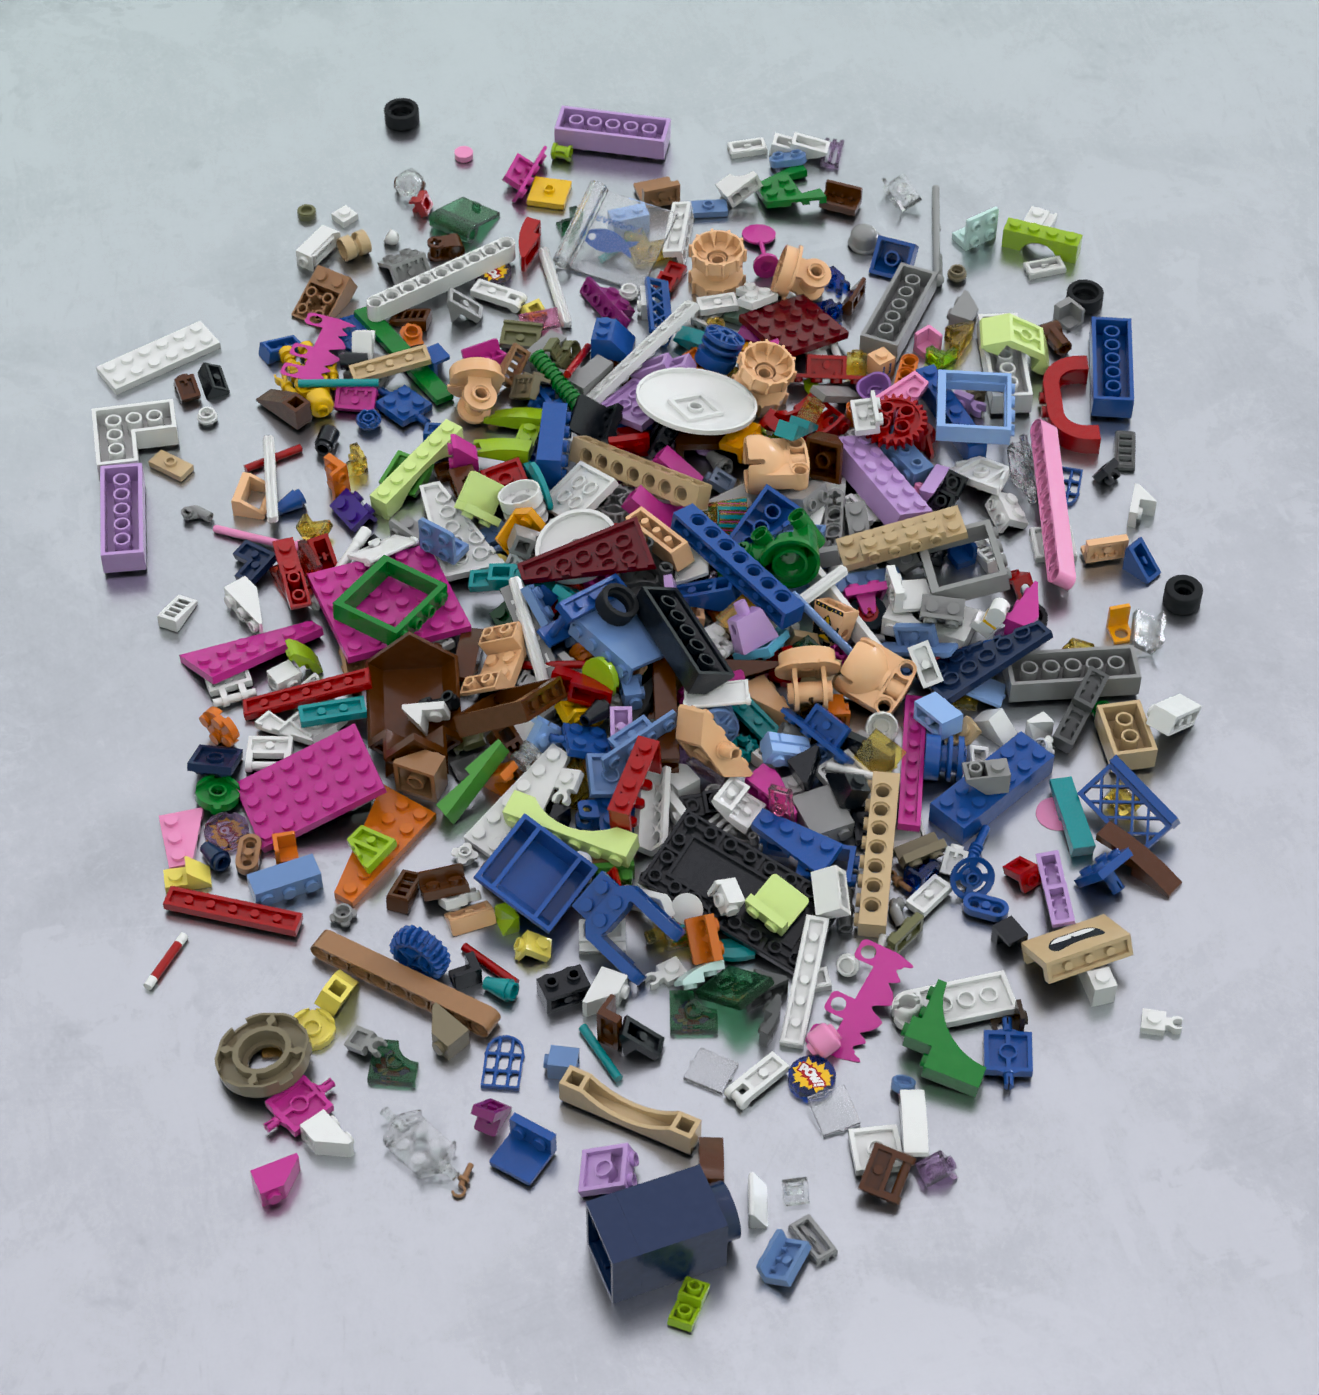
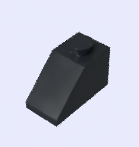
(849, 789)

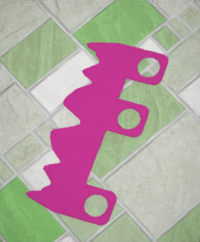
(319, 355)
(858, 1013)

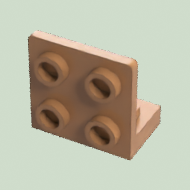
(658, 191)

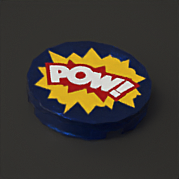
(811, 1075)

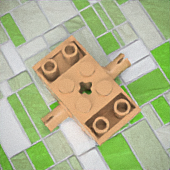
(708, 744)

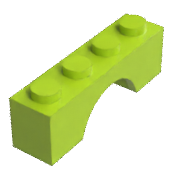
(1062, 243)

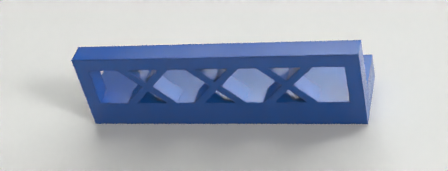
(660, 304)

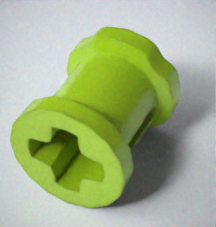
(568, 152)

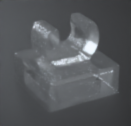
(795, 1191)

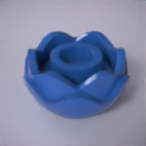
(368, 420)

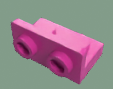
(355, 398)

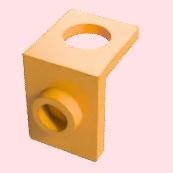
(1118, 621)

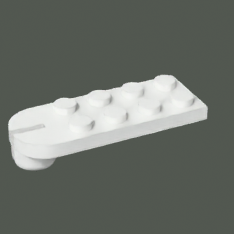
(963, 1000)

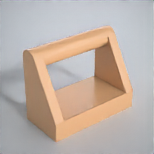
(240, 507)

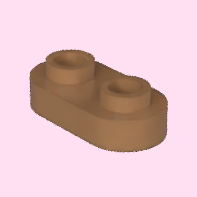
(248, 856)

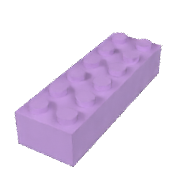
(613, 132)
(879, 481)
(122, 517)

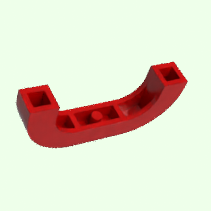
(1071, 436)

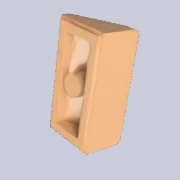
(470, 918)

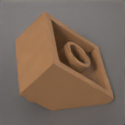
(421, 775)

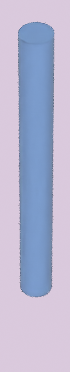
(825, 626)

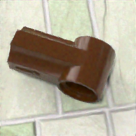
(1056, 338)

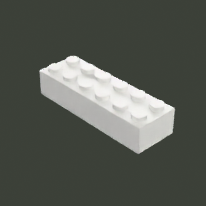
(1011, 362)

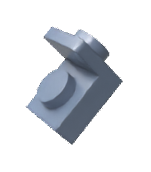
(719, 480)

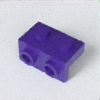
(352, 509)

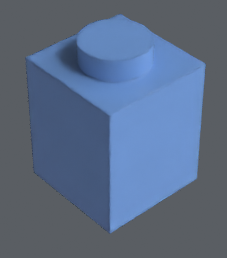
(560, 1059)

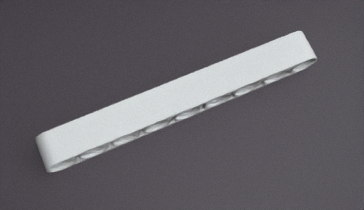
(440, 279)

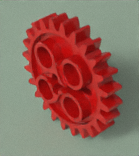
(908, 425)

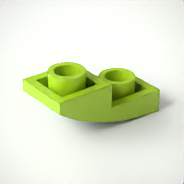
(303, 656)
(688, 1304)

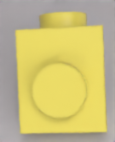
(533, 946)

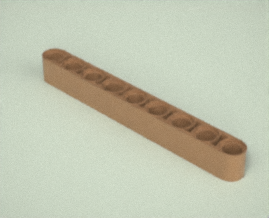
(404, 981)

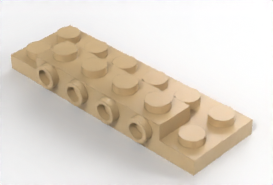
(901, 538)

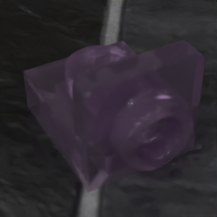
(936, 1168)

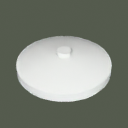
(568, 528)

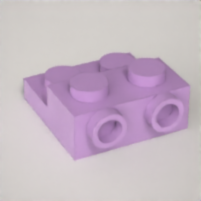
(607, 1169)

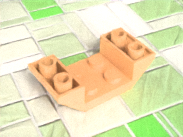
(504, 659)

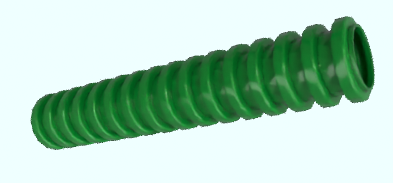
(558, 381)

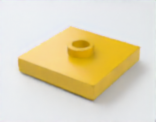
(549, 193)

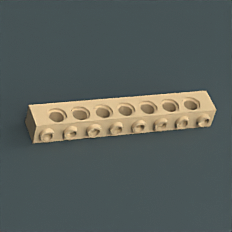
(636, 471)
(874, 923)

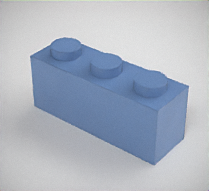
(285, 880)

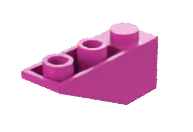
(1024, 610)

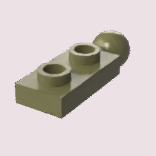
(906, 933)

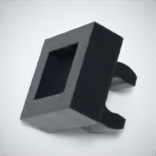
(1108, 471)

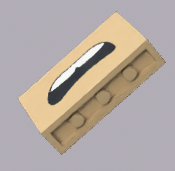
(1078, 948)

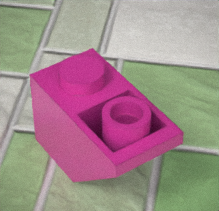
(462, 453)

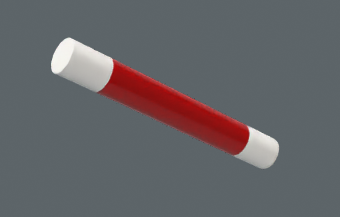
(165, 961)

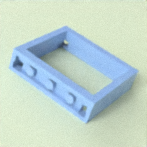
(979, 382)

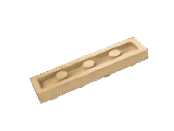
(391, 363)

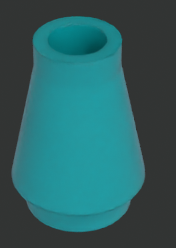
(501, 987)

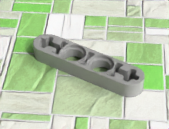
(834, 524)

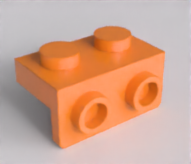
(704, 939)

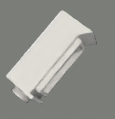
(317, 247)

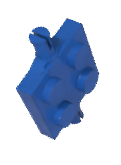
(403, 405)
(581, 740)
(1008, 1053)

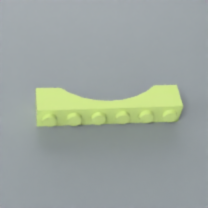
(394, 489)
(613, 844)

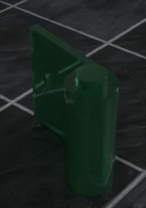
(462, 218)

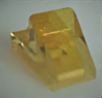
(959, 336)

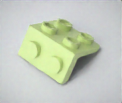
(479, 499)
(776, 904)

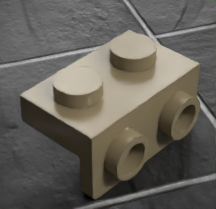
(920, 849)

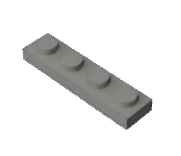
(857, 522)

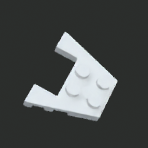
(292, 727)

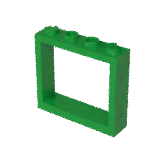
(345, 606)

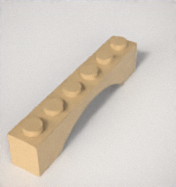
(667, 1127)

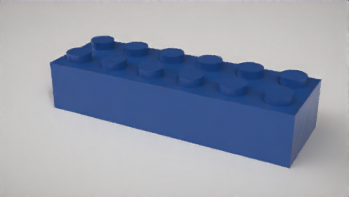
(1111, 367)
(965, 809)

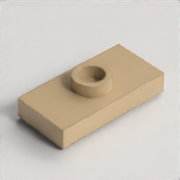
(171, 465)

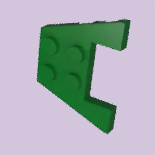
(781, 190)

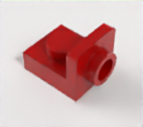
(1024, 872)

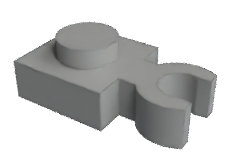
(364, 1040)

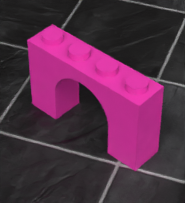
(641, 497)

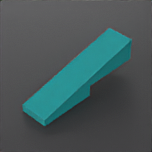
(794, 428)
(1072, 816)

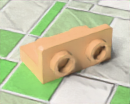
(1105, 548)

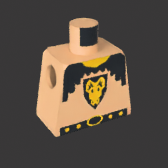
(838, 616)

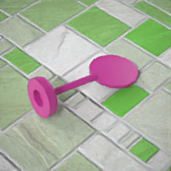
(760, 234)

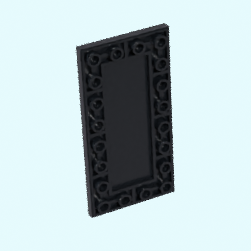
(700, 854)

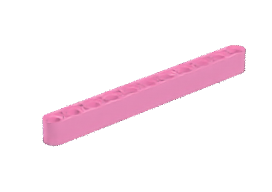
(1052, 505)

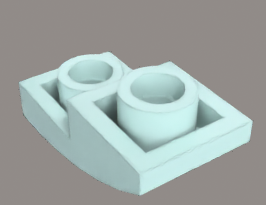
(696, 975)

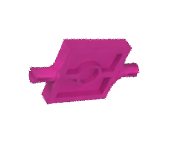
(298, 1104)

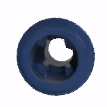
(215, 856)

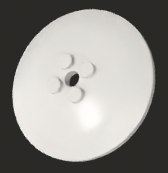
(696, 401)

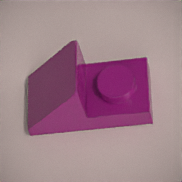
(490, 1116)

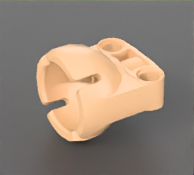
(778, 461)
(874, 676)

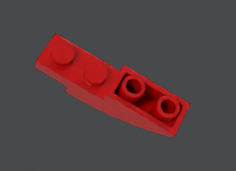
(291, 573)

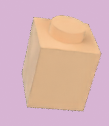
(881, 361)

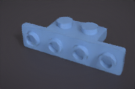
(913, 633)
(624, 739)

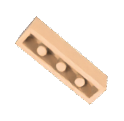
(667, 543)

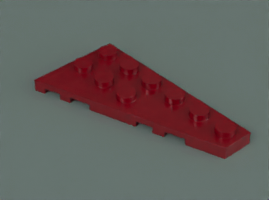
(605, 552)

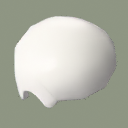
(883, 722)

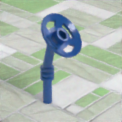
(970, 874)

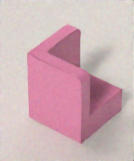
(926, 337)

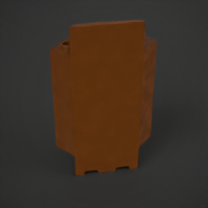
(404, 675)

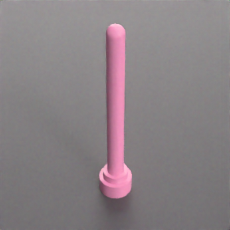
(246, 535)

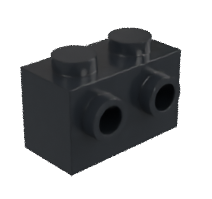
(562, 988)

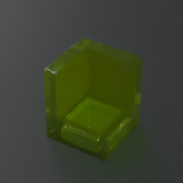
(941, 359)

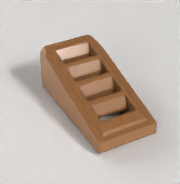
(517, 368)

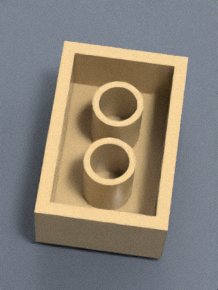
(1126, 734)

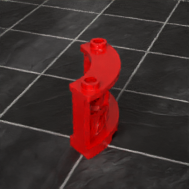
(838, 428)

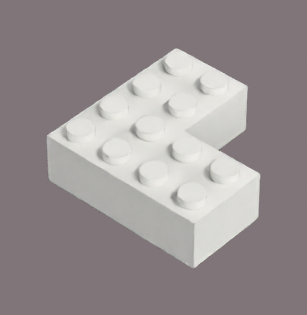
(130, 427)

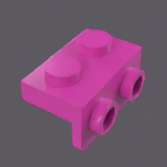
(487, 349)

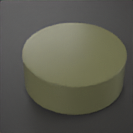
(306, 212)

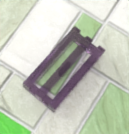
(833, 144)

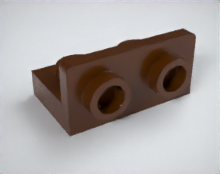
(443, 882)

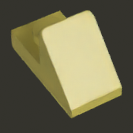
(192, 876)

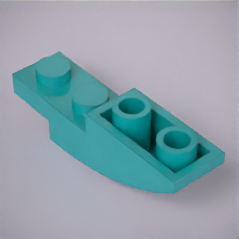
(497, 577)

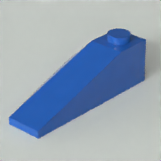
(767, 510)

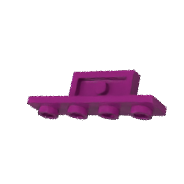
(607, 301)

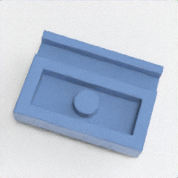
(534, 596)

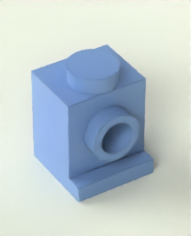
(633, 692)

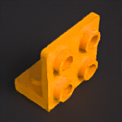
(522, 516)

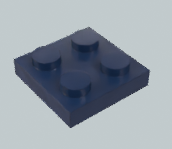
(215, 760)

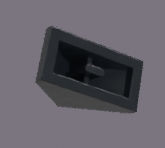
(805, 767)

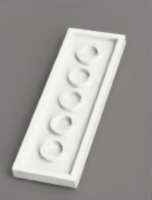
(158, 357)

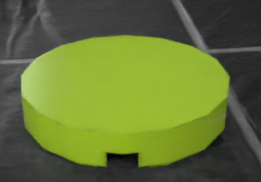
(602, 672)

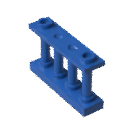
(573, 609)

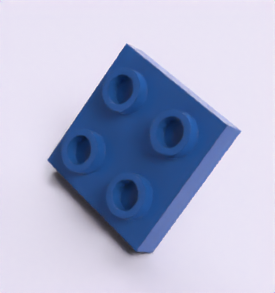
(1104, 870)

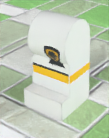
(993, 617)

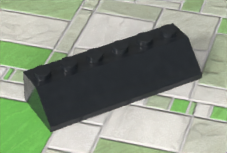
(682, 639)

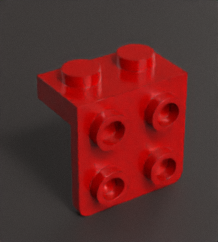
(631, 441)

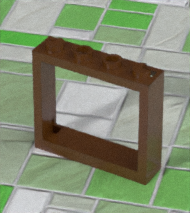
(511, 708)

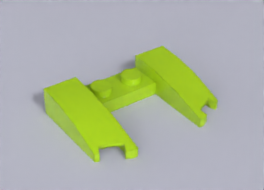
(522, 446)

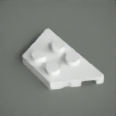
(983, 473)

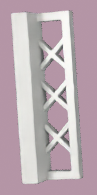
(680, 234)
(647, 818)

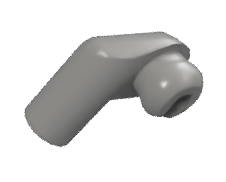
(896, 913)

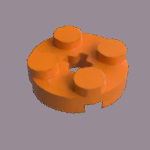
(221, 729)

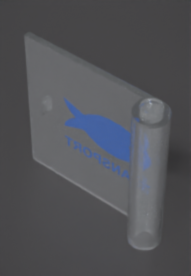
(613, 237)

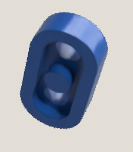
(986, 907)

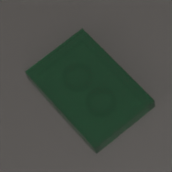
(734, 987)

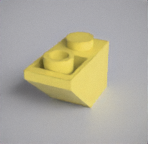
(336, 992)

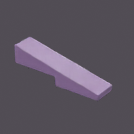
(1055, 889)

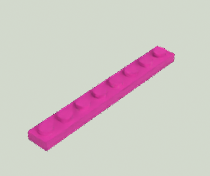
(911, 769)

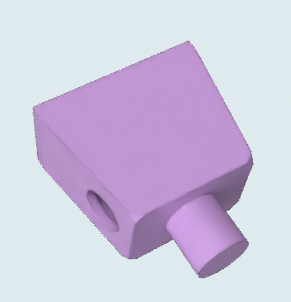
(749, 628)

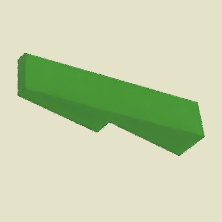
(480, 771)

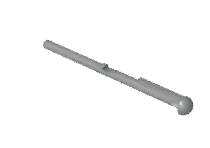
(936, 228)

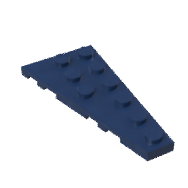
(981, 661)

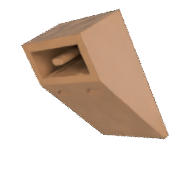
(325, 295)

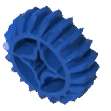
(420, 951)

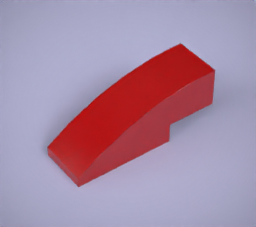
(529, 241)
(582, 688)

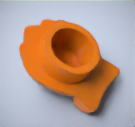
(412, 334)

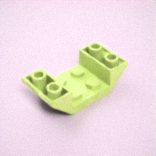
(1018, 334)

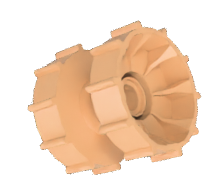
(716, 263)
(766, 373)

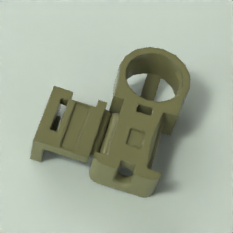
(562, 355)

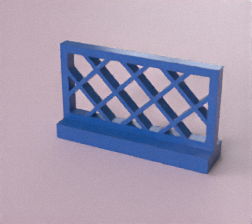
(1139, 790)

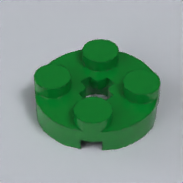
(217, 803)

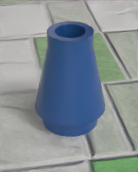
(290, 502)

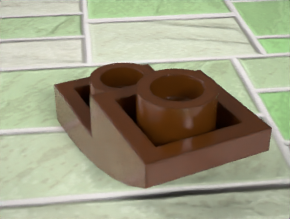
(712, 1158)

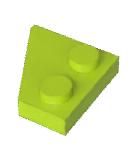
(370, 847)

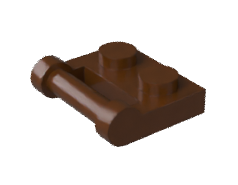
(879, 1169)

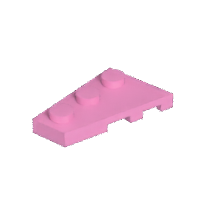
(911, 385)
(180, 835)

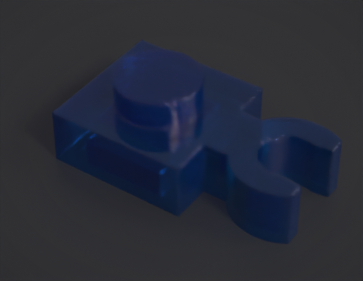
(838, 281)

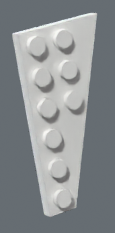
(441, 511)

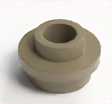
(957, 273)

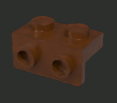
(842, 197)

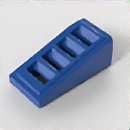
(269, 349)

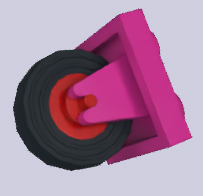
(868, 601)

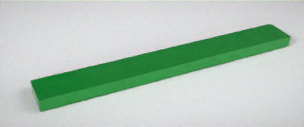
(392, 343)

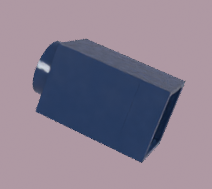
(661, 1232)

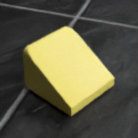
(532, 306)

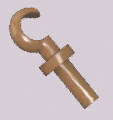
(899, 881)
(463, 1179)

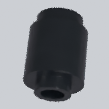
(326, 439)

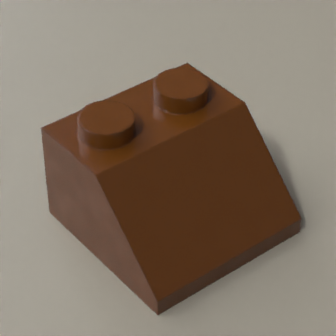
(825, 457)

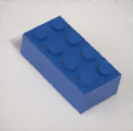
(554, 442)

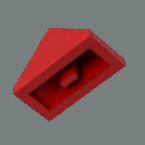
(323, 550)

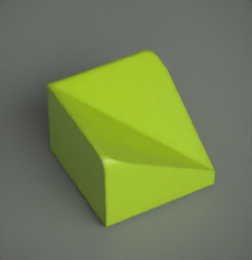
(507, 919)

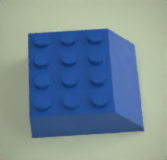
(536, 873)

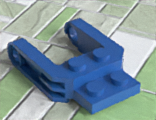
(605, 906)

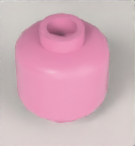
(823, 1040)

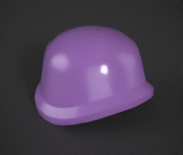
(874, 381)

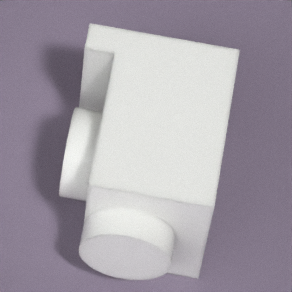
(727, 896)

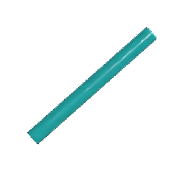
(338, 383)

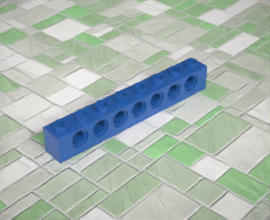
(738, 566)

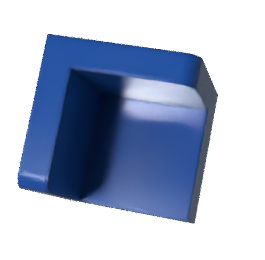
(437, 355)
(963, 555)

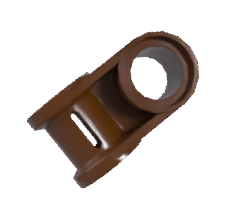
(445, 247)

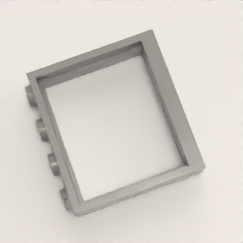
(977, 586)

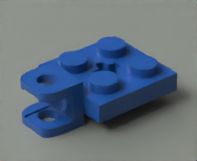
(597, 815)

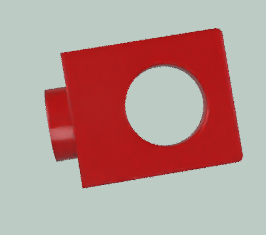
(1018, 579)

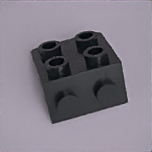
(595, 419)

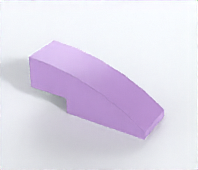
(663, 362)

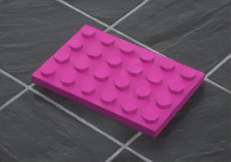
(311, 786)

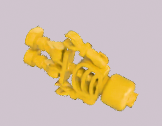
(318, 396)

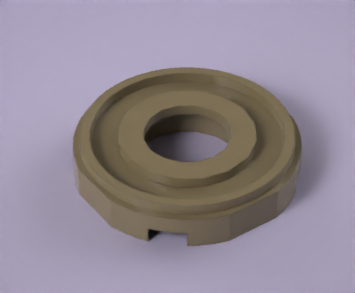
(261, 1032)

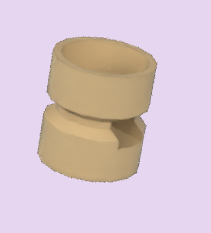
(353, 245)

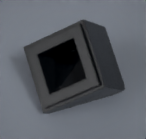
(561, 814)

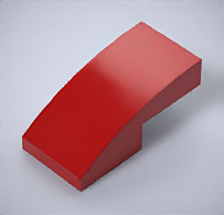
(673, 274)

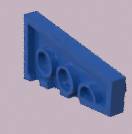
(803, 844)

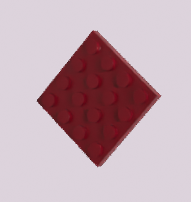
(796, 324)

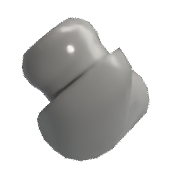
(196, 512)

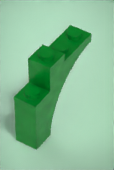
(942, 1057)

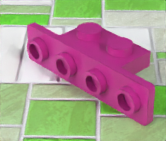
(521, 172)

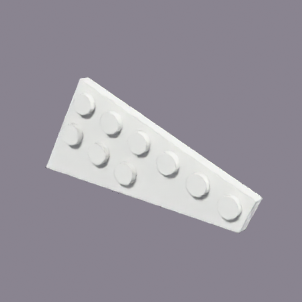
(536, 781)

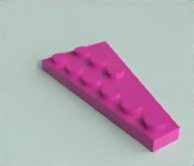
(234, 657)

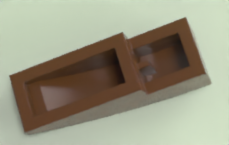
(469, 653)

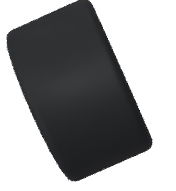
(1191, 598)

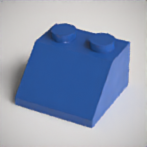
(889, 255)
(611, 339)

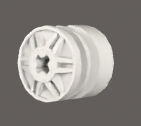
(521, 495)

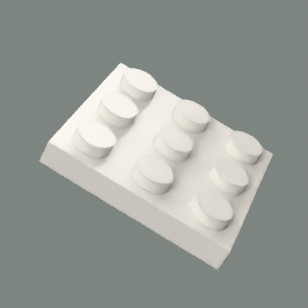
(581, 489)

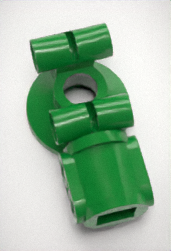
(791, 555)

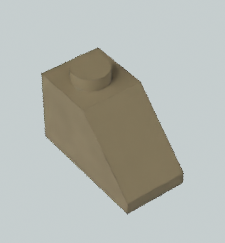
(448, 1033)

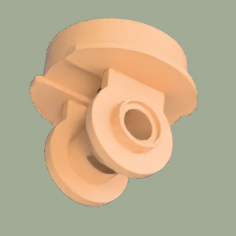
(800, 274)
(477, 385)
(808, 662)

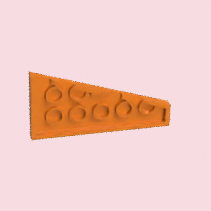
(392, 816)

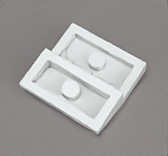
(737, 804)

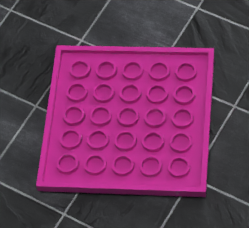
(388, 603)

